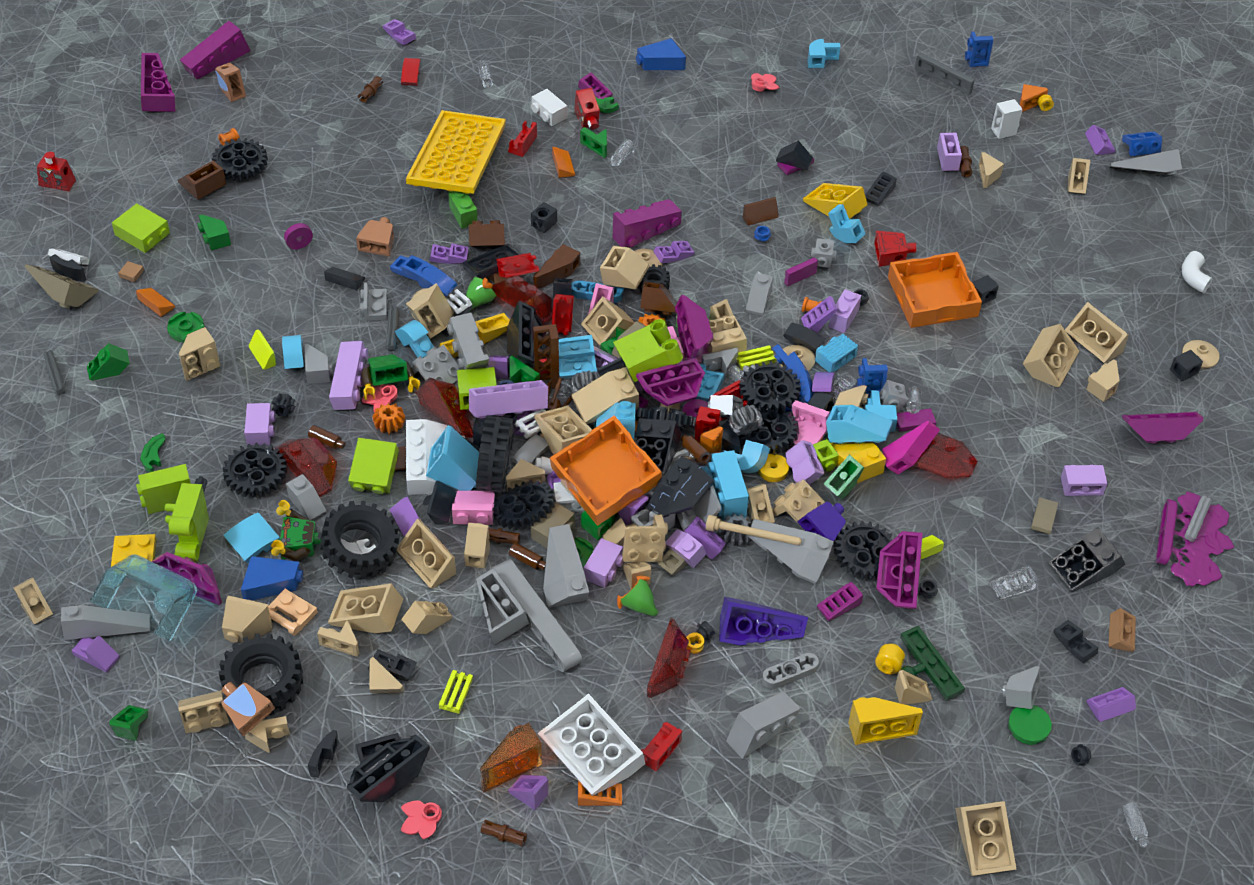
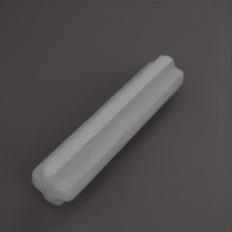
(1198, 518)

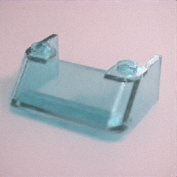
(173, 590)

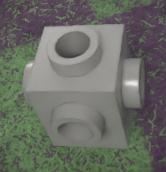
(824, 252)
(893, 394)

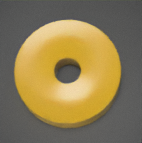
(777, 473)

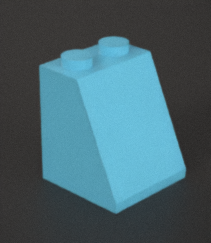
(453, 461)

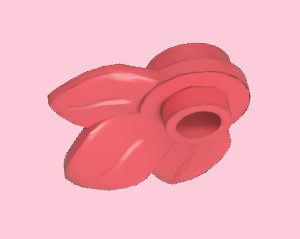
(761, 82)
(381, 395)
(418, 820)

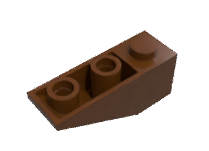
(560, 265)

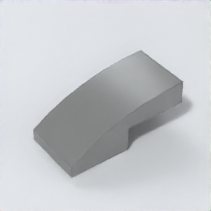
(531, 449)

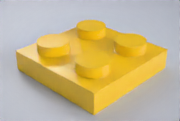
(133, 544)

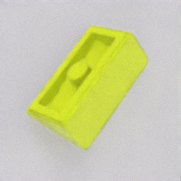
(262, 351)
(931, 546)

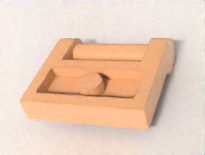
(293, 607)

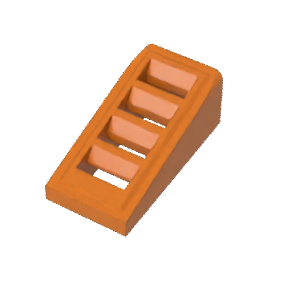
(589, 800)

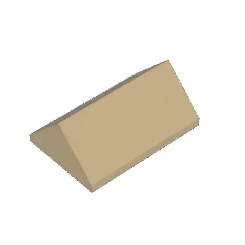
(1097, 333)
(427, 555)

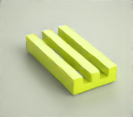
(755, 357)
(461, 677)

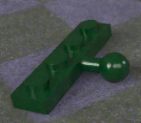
(931, 663)

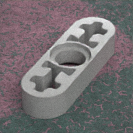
(795, 663)

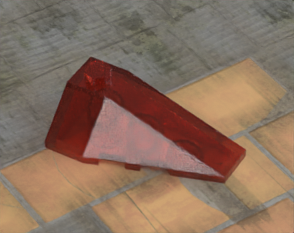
(444, 402)

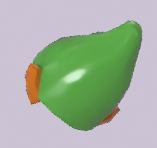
(480, 292)
(639, 598)

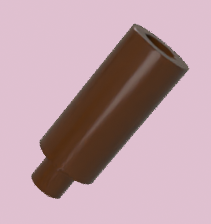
(326, 437)
(695, 449)
(527, 557)

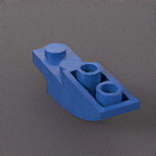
(423, 273)
(793, 362)

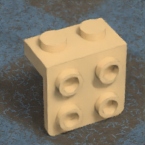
(797, 500)
(645, 542)

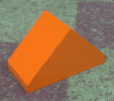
(1030, 96)

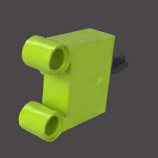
(641, 350)
(189, 518)

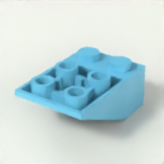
(856, 425)

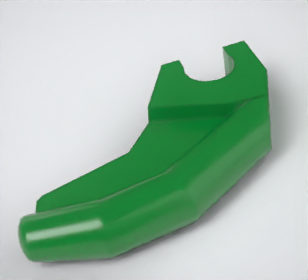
(605, 105)
(150, 452)

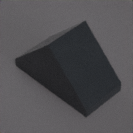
(795, 155)
(730, 439)

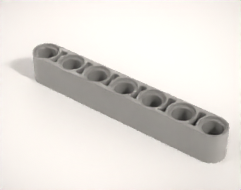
(539, 617)

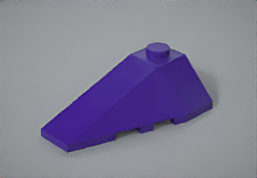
(751, 622)

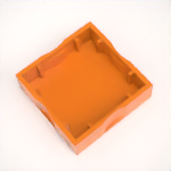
(934, 289)
(605, 470)

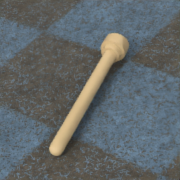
(714, 523)

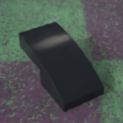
(68, 269)
(800, 334)
(1072, 638)
(399, 666)
(325, 750)

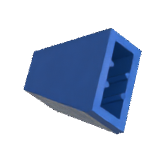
(661, 56)
(270, 577)

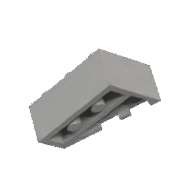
(467, 342)
(500, 607)
(761, 723)

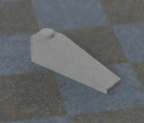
(1159, 162)
(804, 559)
(563, 570)
(95, 621)

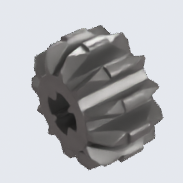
(582, 379)
(745, 420)
(735, 537)

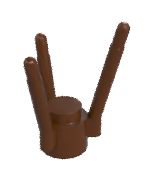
(554, 403)

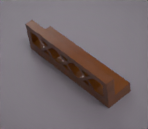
(550, 352)

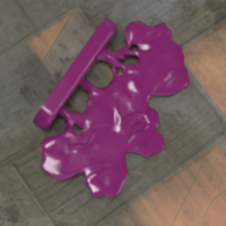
(1209, 540)

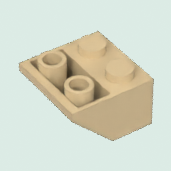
(623, 268)
(431, 310)
(726, 335)
(198, 354)
(203, 712)

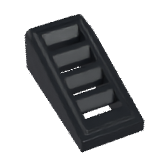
(881, 187)

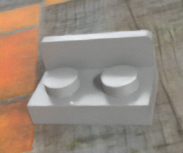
(374, 303)

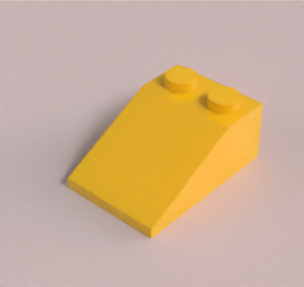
(829, 195)
(866, 454)
(882, 719)

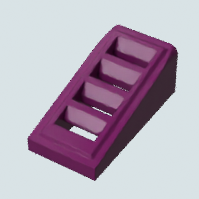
(595, 82)
(850, 594)

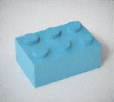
(728, 484)

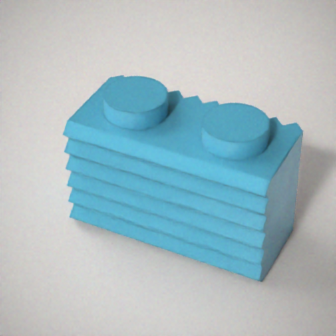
(836, 353)

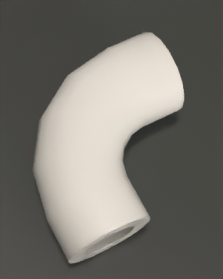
(1192, 273)

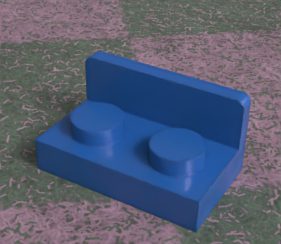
(978, 50)
(1143, 143)
(872, 376)

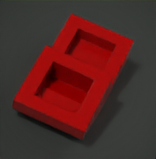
(410, 71)

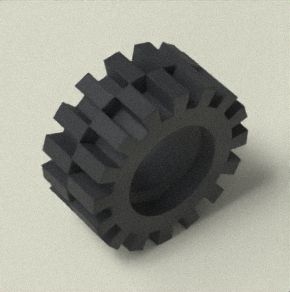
(658, 274)

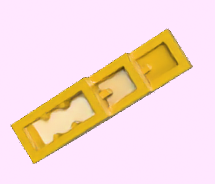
(487, 330)

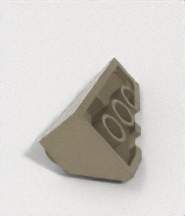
(62, 288)

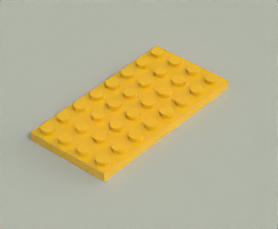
(456, 152)

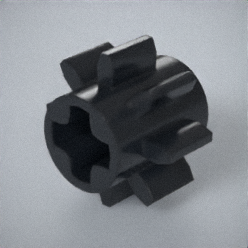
(283, 404)

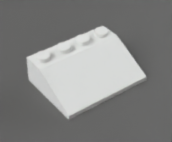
(419, 439)
(592, 746)

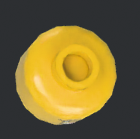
(891, 658)

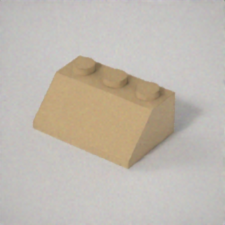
(1051, 356)

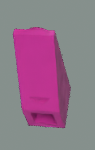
(907, 449)

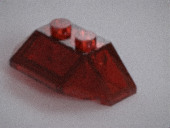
(517, 289)
(947, 458)
(312, 460)
(670, 661)

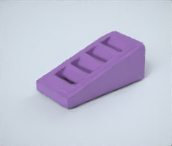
(815, 319)

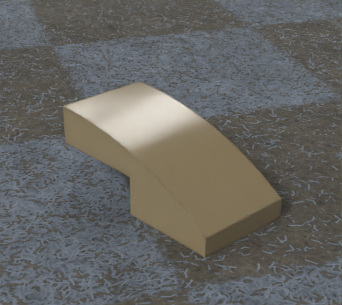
(1044, 515)
(672, 562)

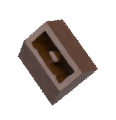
(204, 180)
(486, 234)
(657, 297)

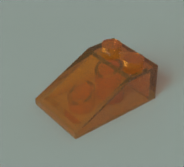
(513, 757)

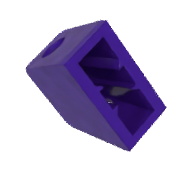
(824, 520)

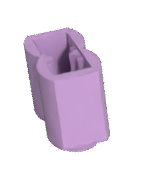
(804, 462)

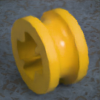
(1047, 99)
(697, 648)

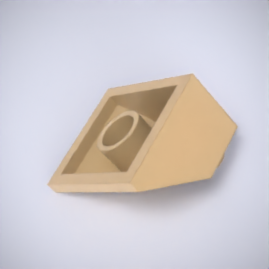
(604, 319)
(245, 619)

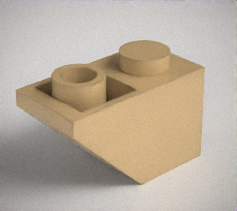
(1105, 381)
(854, 396)
(477, 545)
(426, 616)

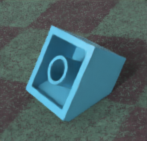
(624, 413)

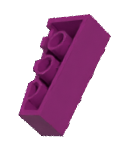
(216, 50)
(155, 88)
(644, 223)

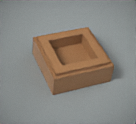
(131, 271)

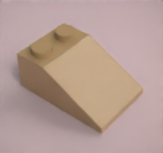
(604, 393)
(561, 427)
(367, 608)
(986, 838)

